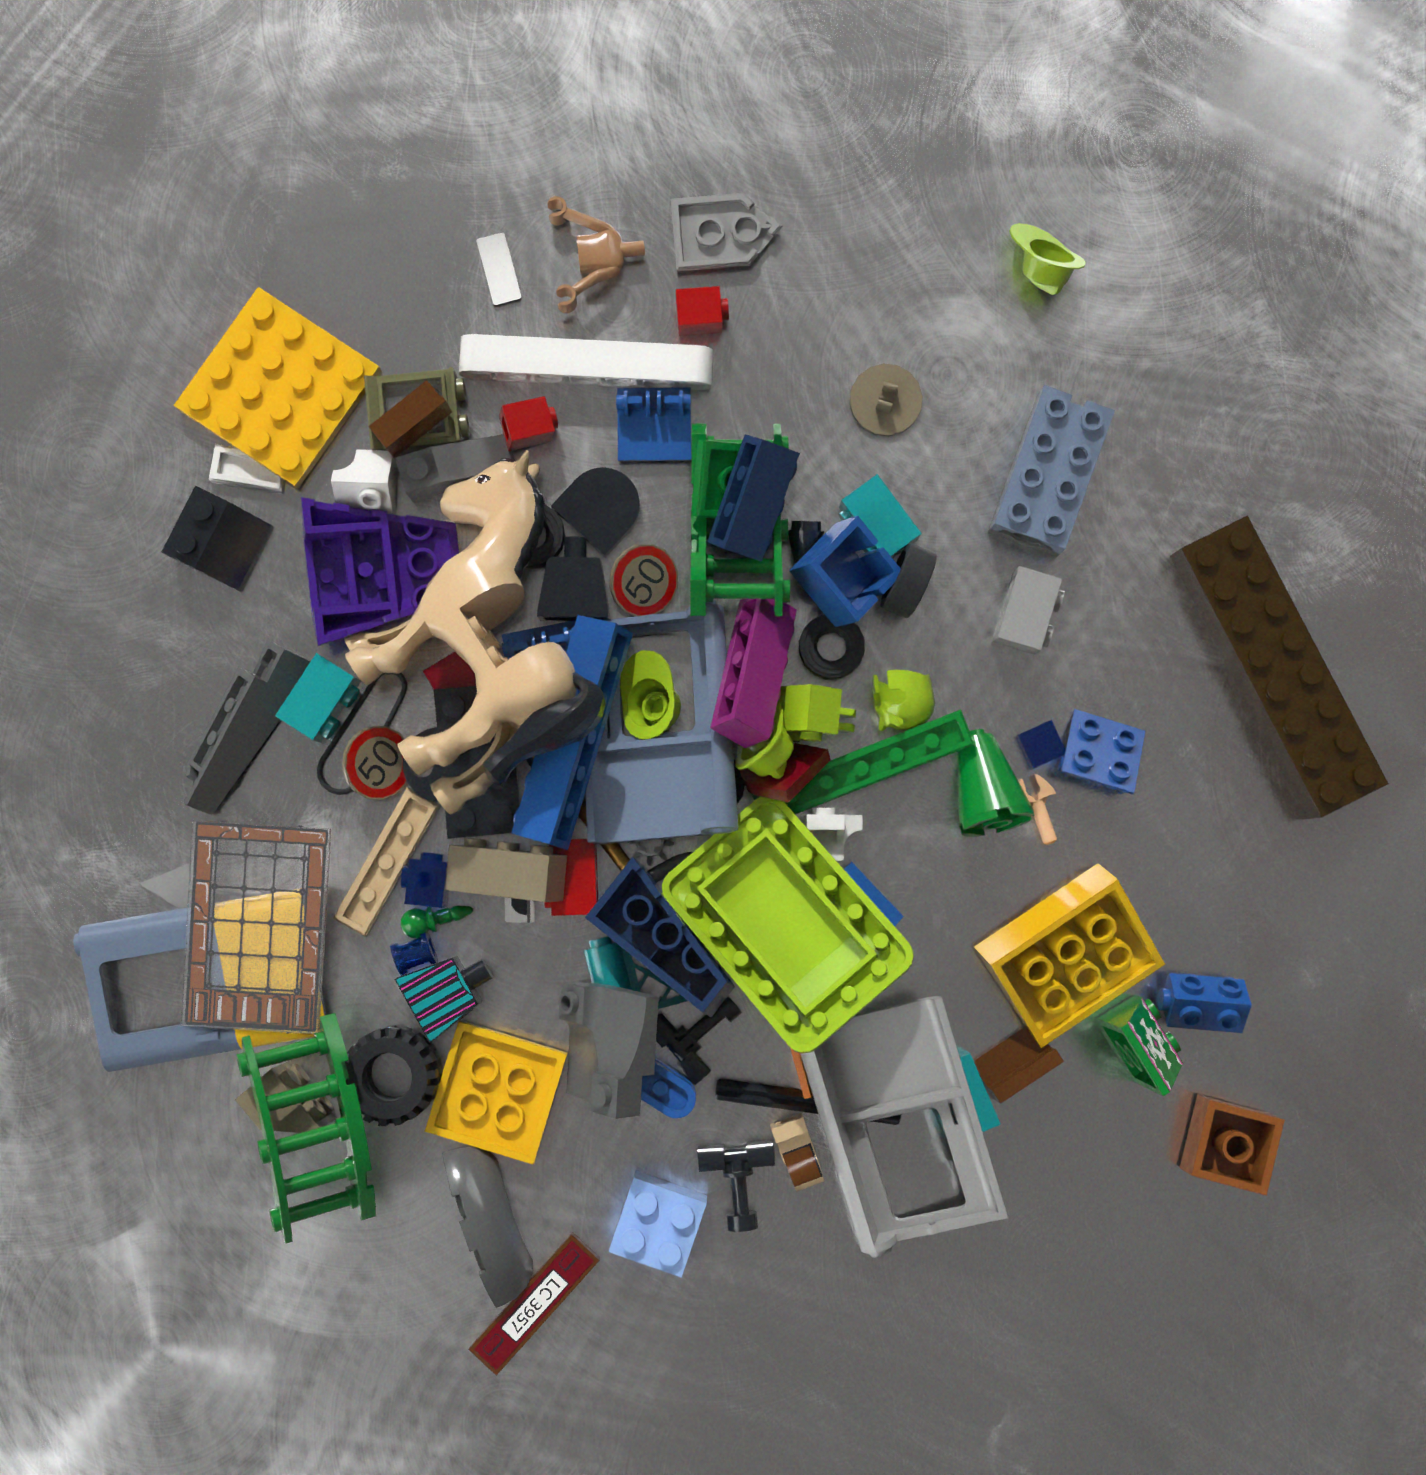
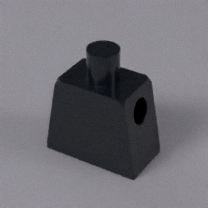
(573, 585)

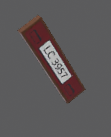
(534, 1304)

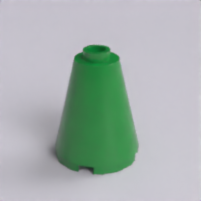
(988, 789)

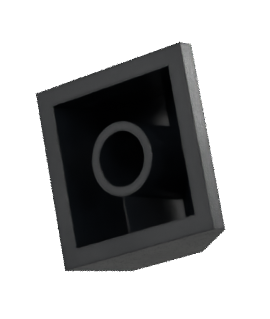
(217, 538)

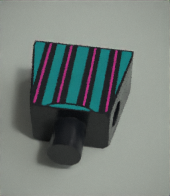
(443, 993)

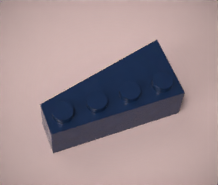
(652, 932)

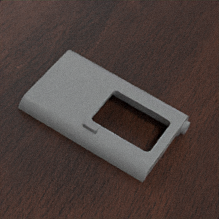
(888, 1067)

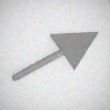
(171, 886)

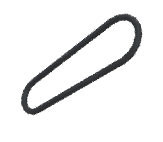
(321, 762)

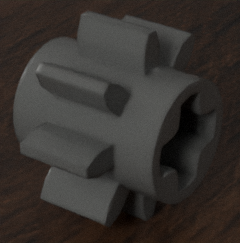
(657, 850)

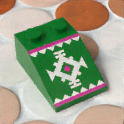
(1142, 1043)

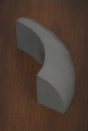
(488, 1222)

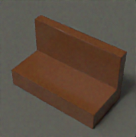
(410, 419)
(1015, 1064)

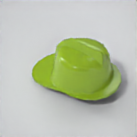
(1045, 258)
(648, 695)
(769, 755)

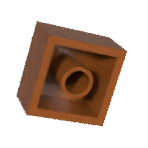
(1232, 1144)

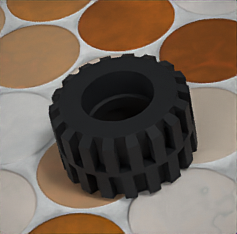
(423, 1067)

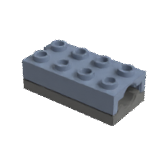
(1051, 471)

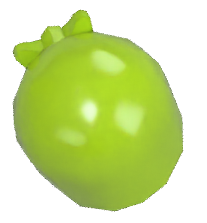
(903, 701)

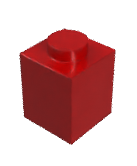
(701, 310)
(528, 423)

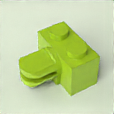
(814, 712)

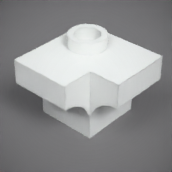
(367, 482)
(832, 829)

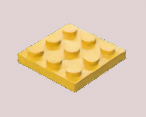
(496, 1092)

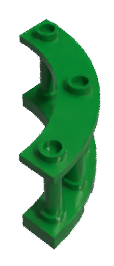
(705, 565)
(346, 1128)

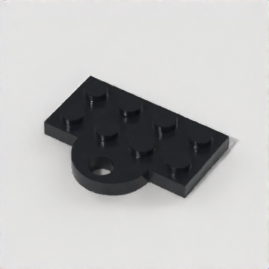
(484, 814)

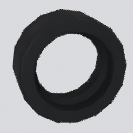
(915, 573)

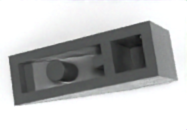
(438, 467)

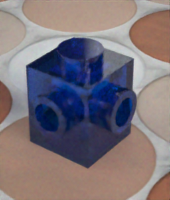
(425, 881)

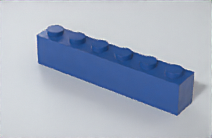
(561, 776)

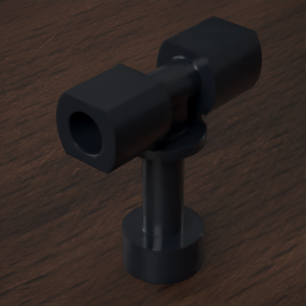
(685, 1043)
(738, 1164)

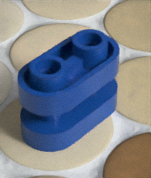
(668, 1091)

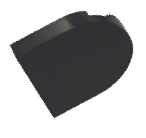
(600, 507)

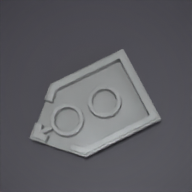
(719, 231)

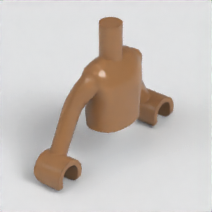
(598, 253)

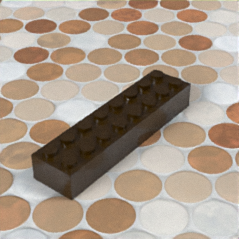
(1278, 669)

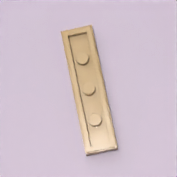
(385, 862)

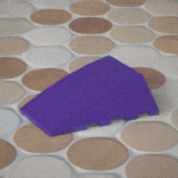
(368, 565)

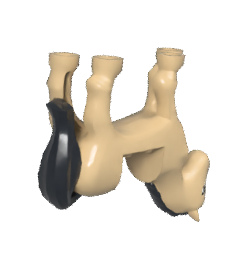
(522, 700)

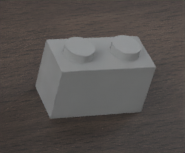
(1028, 610)

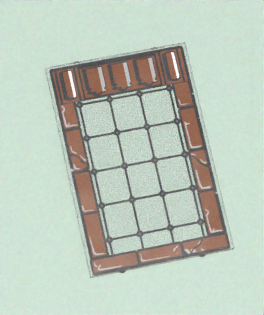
(255, 927)

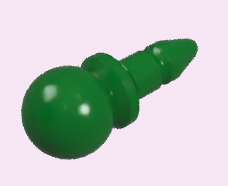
(419, 921)

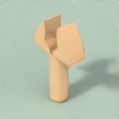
(1040, 811)

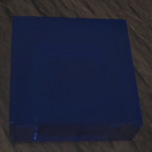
(1041, 744)

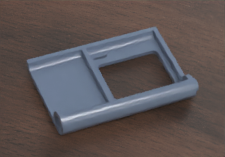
(677, 780)

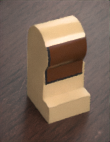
(797, 1151)

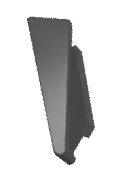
(241, 725)

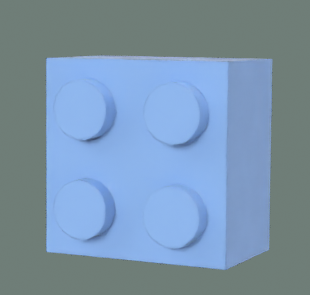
(658, 1223)

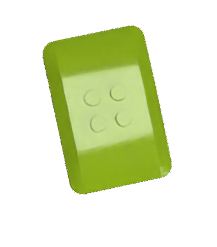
(788, 924)

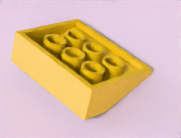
(1070, 954)

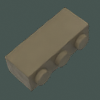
(506, 870)

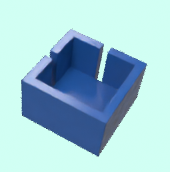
(837, 575)

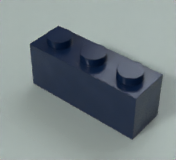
(754, 497)

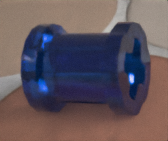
(413, 953)

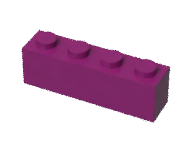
(753, 672)

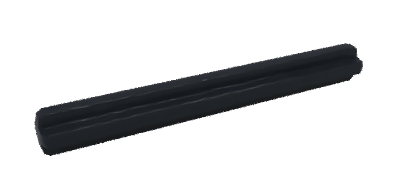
(773, 1097)

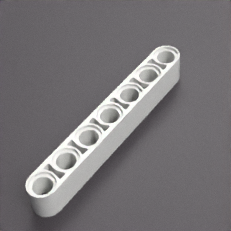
(585, 362)

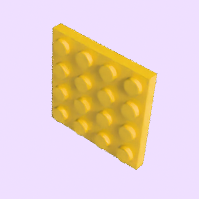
(277, 387)

